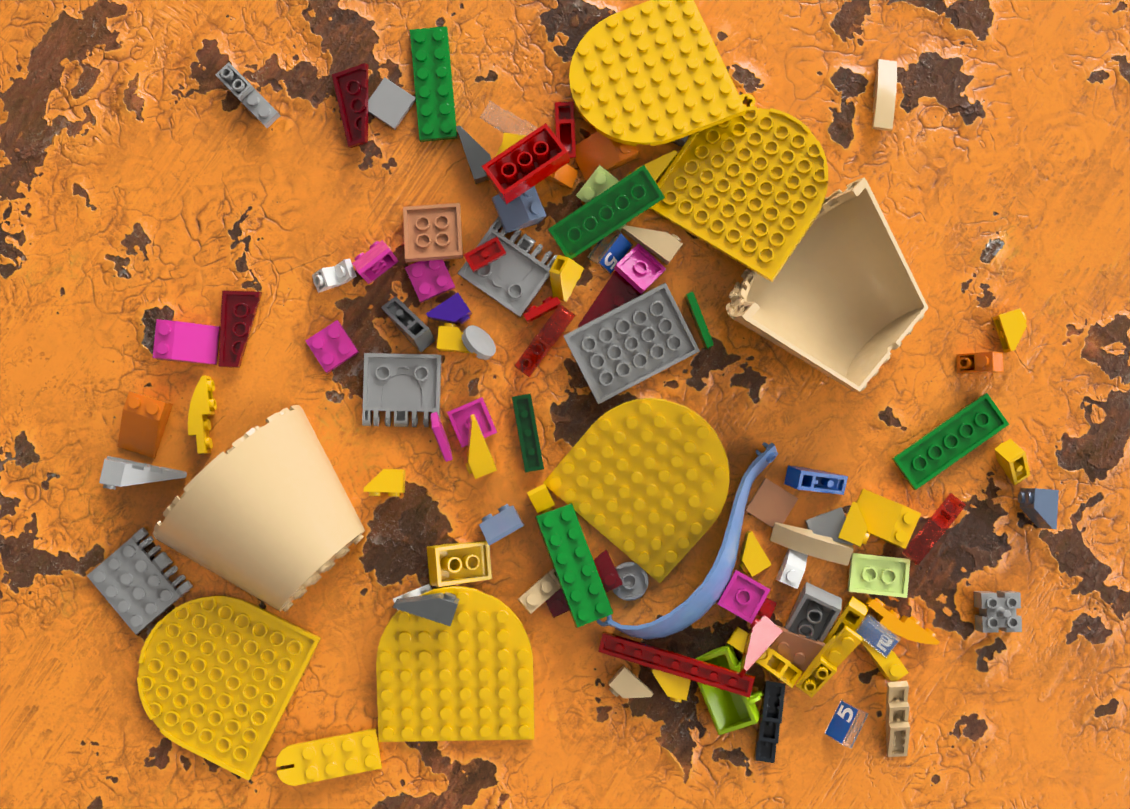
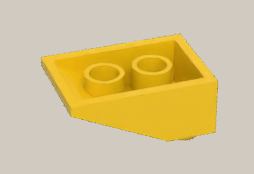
(887, 518)
(459, 563)

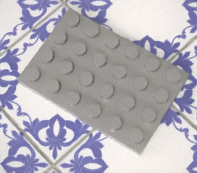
(631, 343)

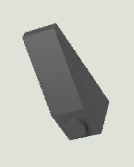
(475, 155)
(409, 324)
(435, 607)

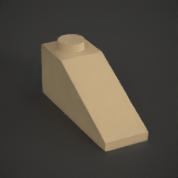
(656, 242)

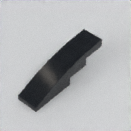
(769, 721)

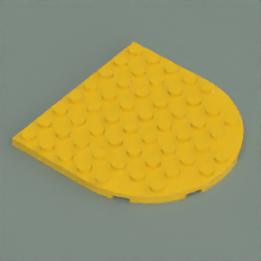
(652, 75)
(748, 187)
(647, 480)
(222, 678)
(456, 678)

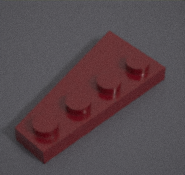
(352, 98)
(614, 294)
(237, 318)
(607, 574)

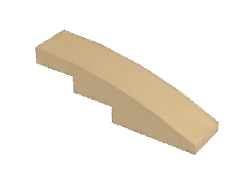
(884, 95)
(811, 544)
(897, 719)

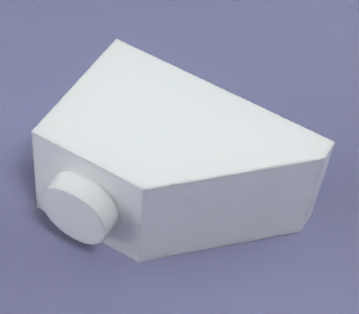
(792, 568)

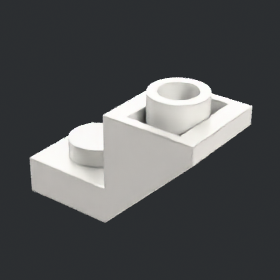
(334, 276)

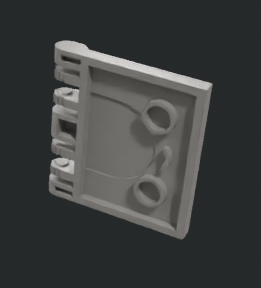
(513, 277)
(401, 385)
(137, 583)

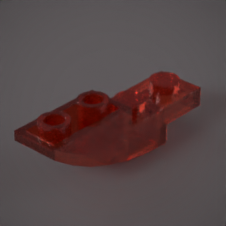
(545, 340)
(934, 529)

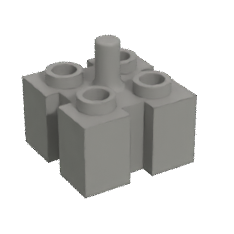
(997, 611)

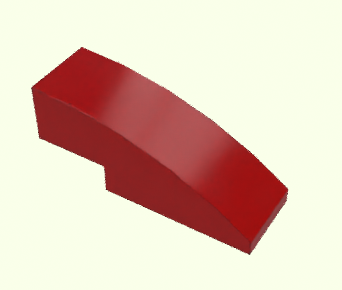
(566, 126)

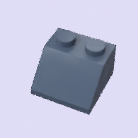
(521, 212)
(1040, 506)
(501, 524)

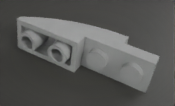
(248, 95)

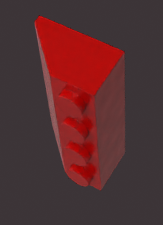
(526, 163)

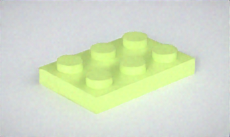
(597, 184)
(879, 575)

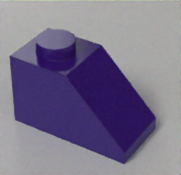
(451, 311)

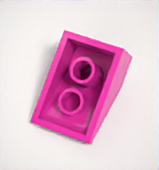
(374, 261)
(186, 342)

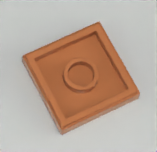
(771, 503)

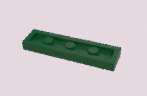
(528, 433)

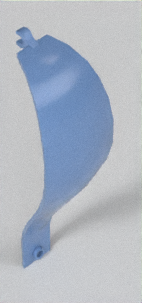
(718, 577)

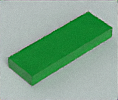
(699, 320)

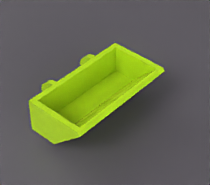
(728, 709)

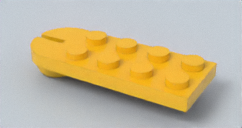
(329, 758)

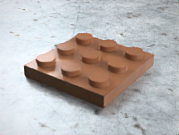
(432, 232)

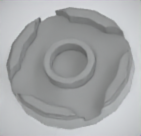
(479, 342)
(634, 581)

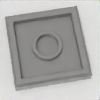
(390, 103)
(828, 524)

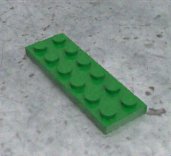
(433, 84)
(606, 212)
(950, 441)
(574, 565)

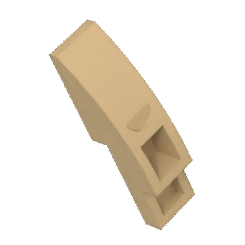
(540, 591)

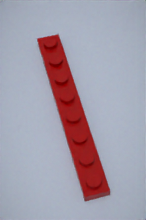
(676, 664)

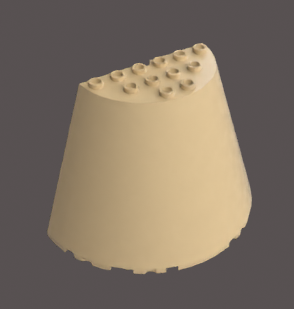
(839, 294)
(266, 512)

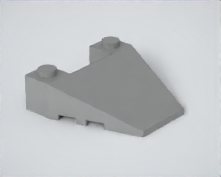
(127, 472)

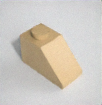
(628, 685)

